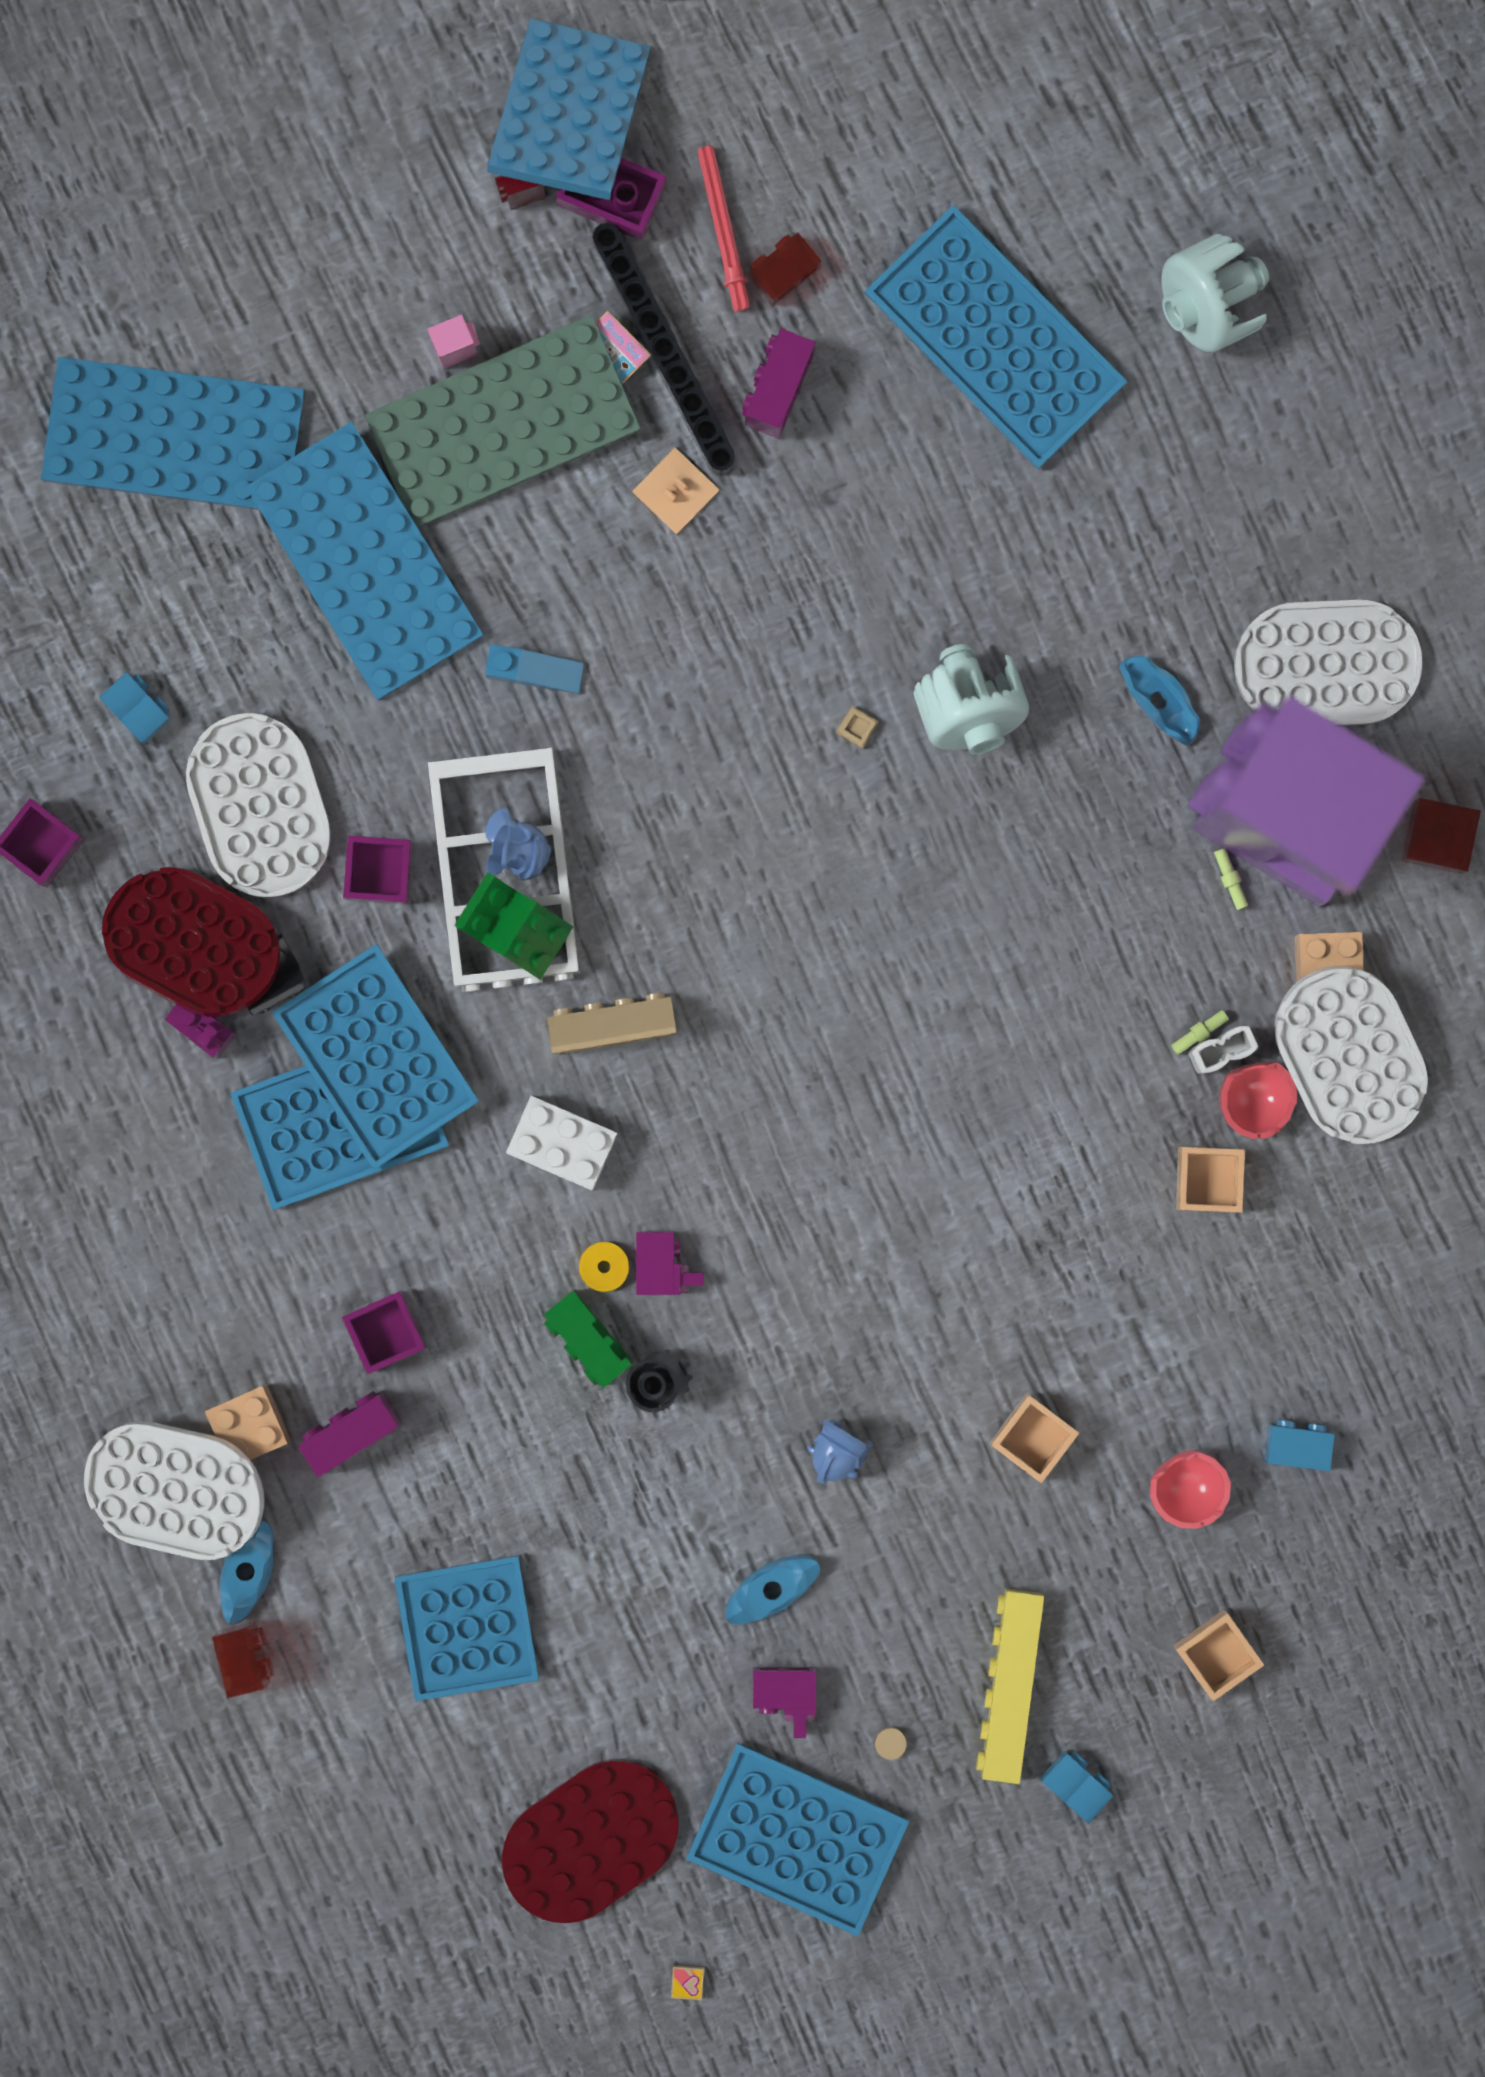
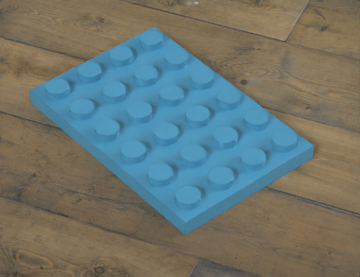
(569, 109)
(375, 1056)
(303, 1142)
(797, 1839)

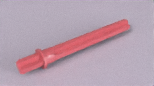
(732, 268)

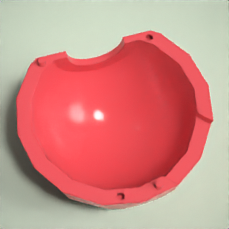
(1258, 1099)
(1190, 1489)

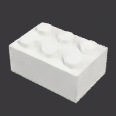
(561, 1143)

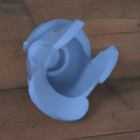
(515, 846)
(837, 1453)

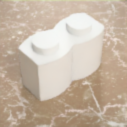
(1229, 1046)

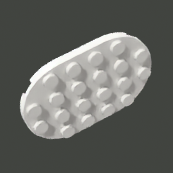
(1334, 656)
(258, 805)
(1351, 1054)
(174, 1490)

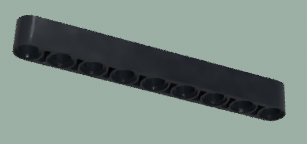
(662, 334)

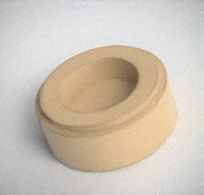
(890, 1743)

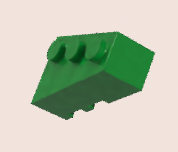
(587, 1339)

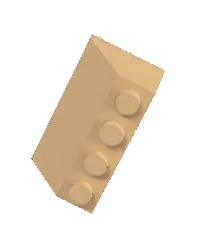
(611, 1025)

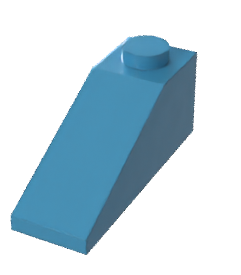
(533, 669)

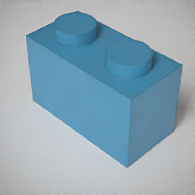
(1299, 1446)

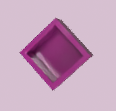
(39, 843)
(378, 870)
(384, 1332)

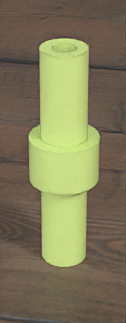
(1231, 878)
(1199, 1032)

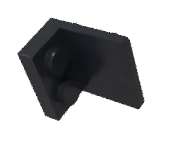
(287, 982)

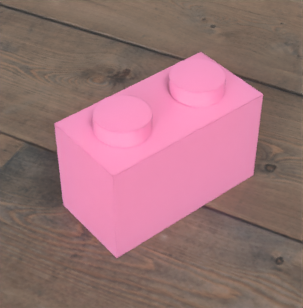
(454, 341)

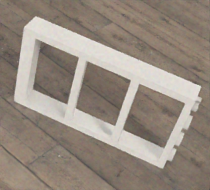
(493, 764)

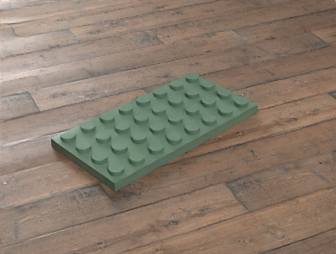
(503, 422)

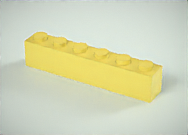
(1011, 1685)

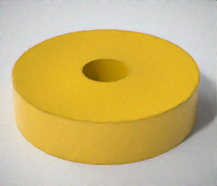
(604, 1252)

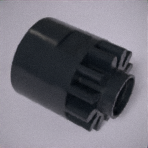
(658, 1381)

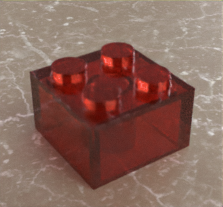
(1440, 835)
(242, 1659)

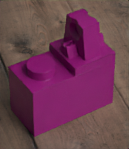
(204, 1031)
(656, 1267)
(788, 1690)

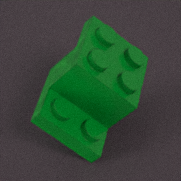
(513, 926)

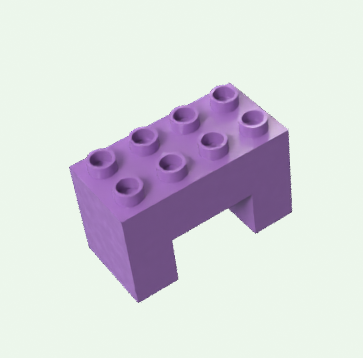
(1302, 799)

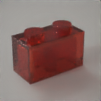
(784, 268)

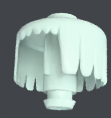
(1199, 296)
(964, 709)

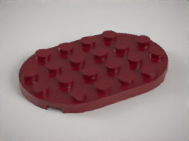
(191, 942)
(590, 1841)

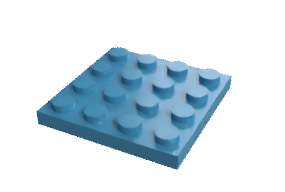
(466, 1628)

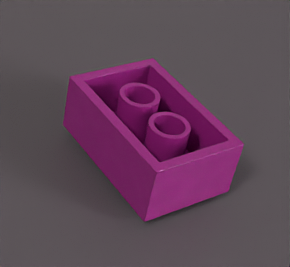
(631, 204)
(778, 382)
(349, 1433)

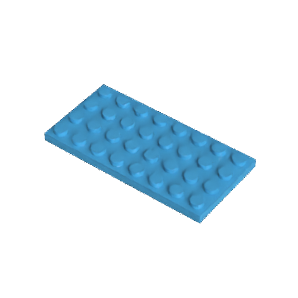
(995, 337)
(167, 432)
(364, 560)

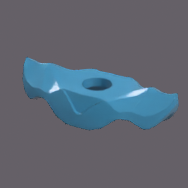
(1146, 678)
(792, 1573)
(240, 1595)

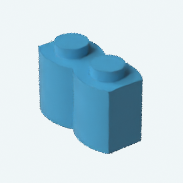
(135, 708)
(1076, 1786)

